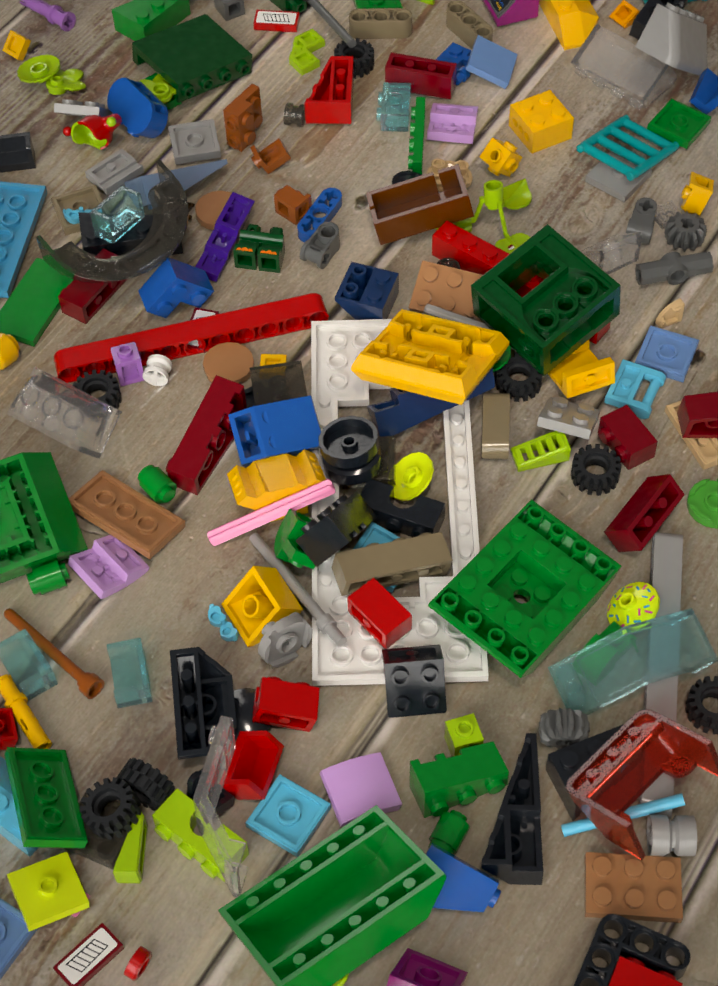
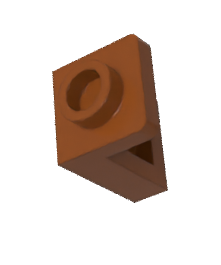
(271, 156)

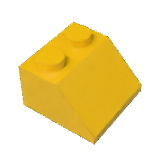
(258, 600)

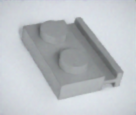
(114, 171)

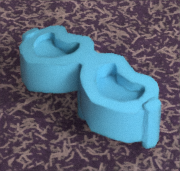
(72, 216)
(219, 620)

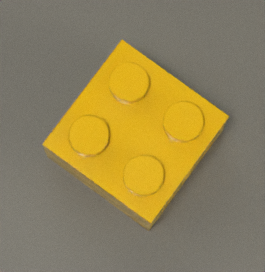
(541, 121)

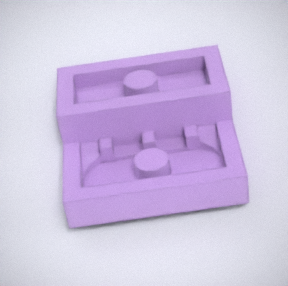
(452, 123)
(108, 566)
(359, 786)

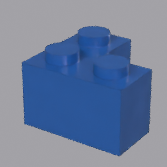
(173, 284)

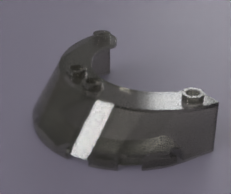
(164, 237)

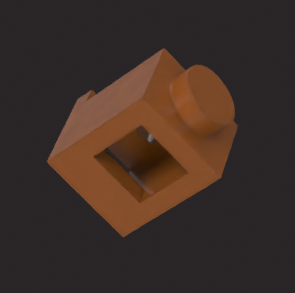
(291, 204)

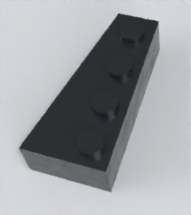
(128, 242)

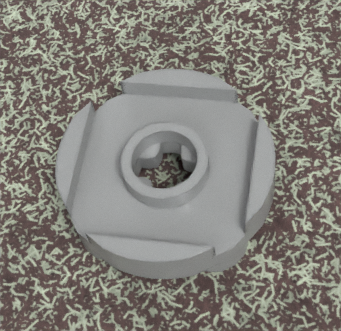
(283, 639)

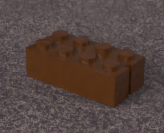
(418, 206)

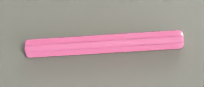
(271, 512)

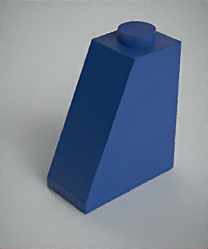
(465, 885)

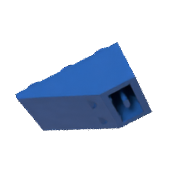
(275, 429)

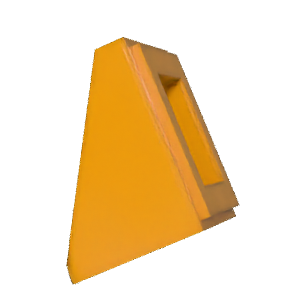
(624, 14)

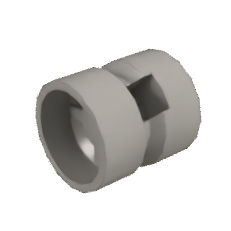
(671, 835)

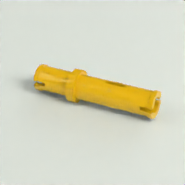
(22, 713)

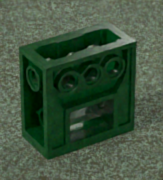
(558, 312)

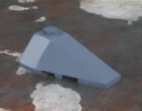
(186, 176)

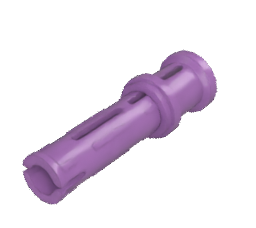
(53, 13)

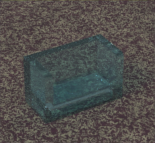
(117, 214)
(26, 664)
(129, 673)

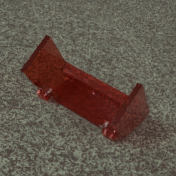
(629, 765)

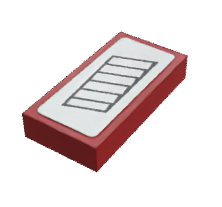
(276, 21)

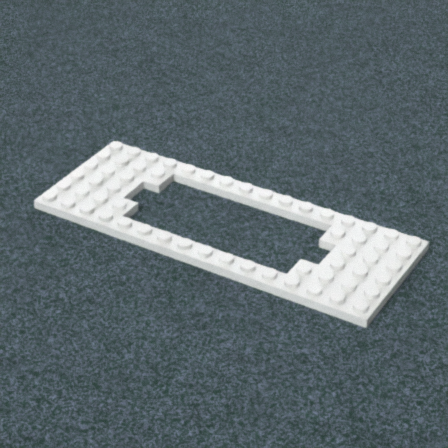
(360, 660)

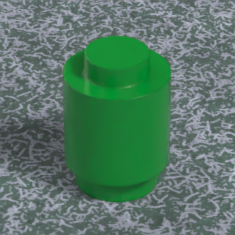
(157, 484)
(48, 577)
(450, 831)

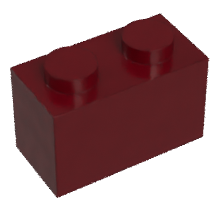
(627, 437)

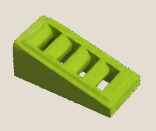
(538, 444)
(131, 857)

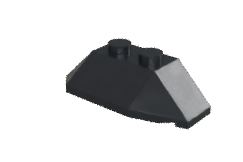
(200, 697)

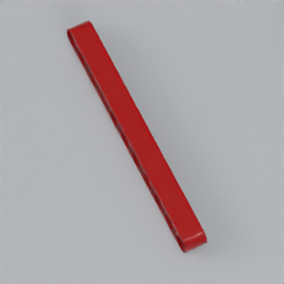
(173, 340)

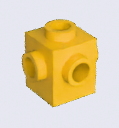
(501, 157)

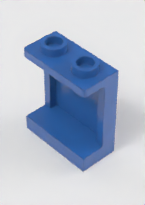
(706, 92)

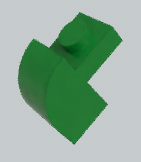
(285, 545)

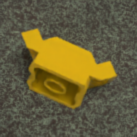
(274, 479)

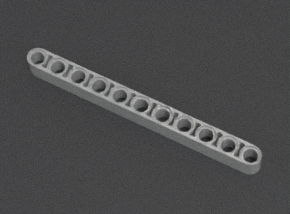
(662, 694)

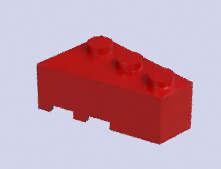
(332, 94)

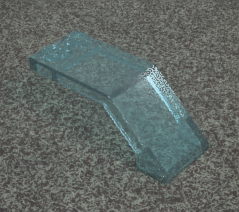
(631, 660)

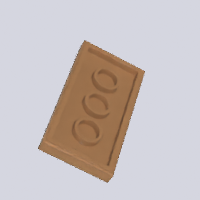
(126, 514)

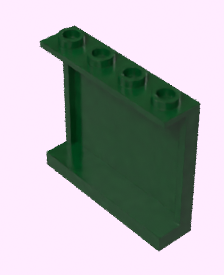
(194, 56)

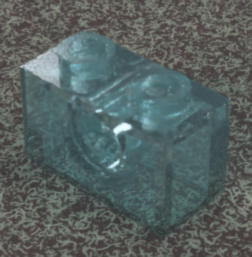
(395, 107)

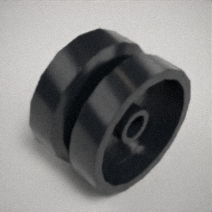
(350, 450)

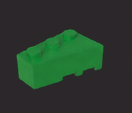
(146, 17)
(457, 778)

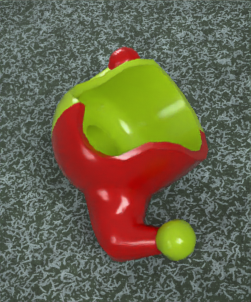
(94, 130)

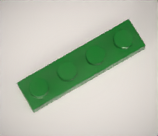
(417, 131)

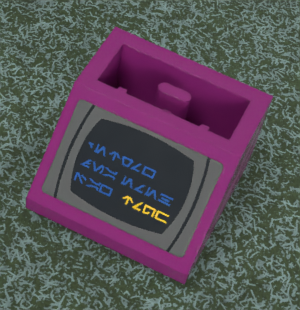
(511, 11)

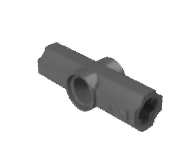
(674, 268)

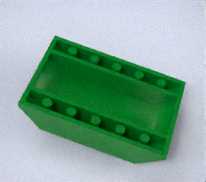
(336, 903)

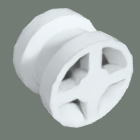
(157, 370)

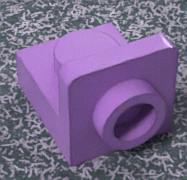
(127, 363)

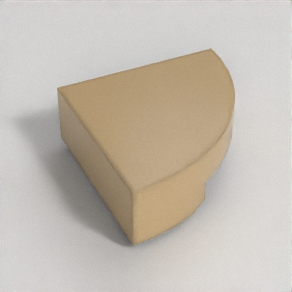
(670, 314)

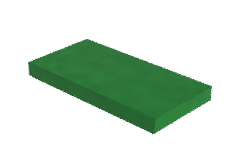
(33, 303)
(45, 798)

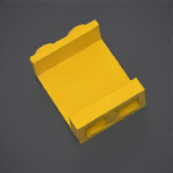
(583, 372)

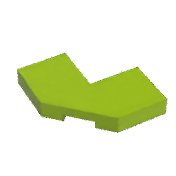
(301, 55)

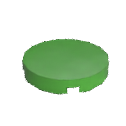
(703, 503)

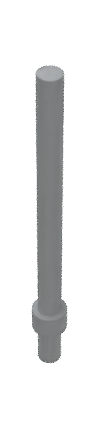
(324, 620)

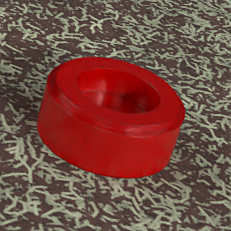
(138, 963)

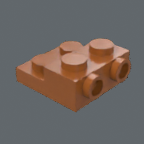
(243, 117)

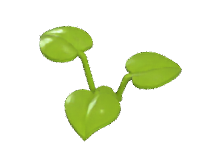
(496, 197)

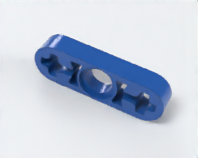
(334, 197)

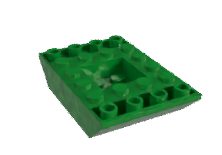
(34, 515)
(530, 558)

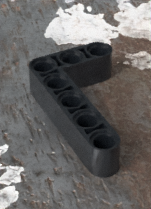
(624, 946)

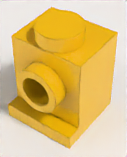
(696, 193)

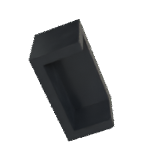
(16, 152)

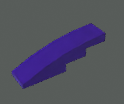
(225, 235)

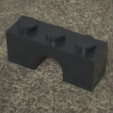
(420, 518)

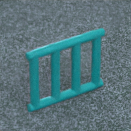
(614, 130)

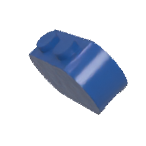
(138, 108)

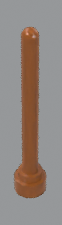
(89, 683)

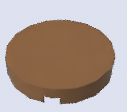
(209, 208)
(228, 361)

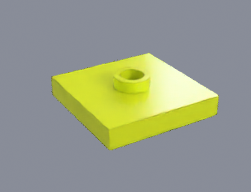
(48, 891)

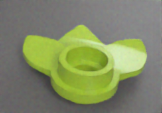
(65, 81)
(160, 88)

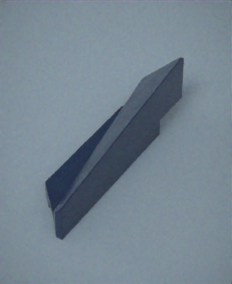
(411, 408)

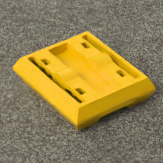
(434, 360)

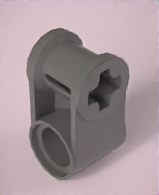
(643, 219)
(321, 245)

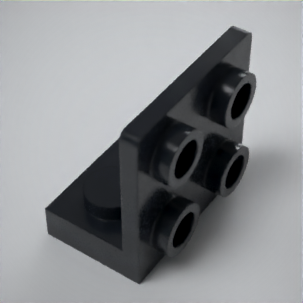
(414, 680)

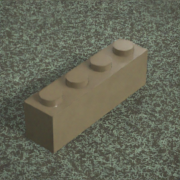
(392, 562)

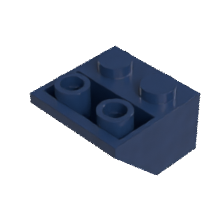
(368, 292)

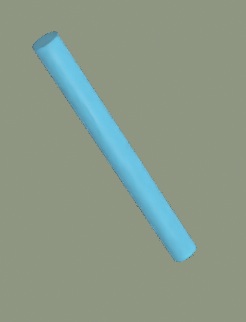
(633, 811)

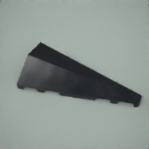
(516, 840)

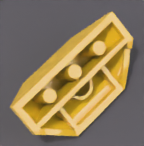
(570, 20)

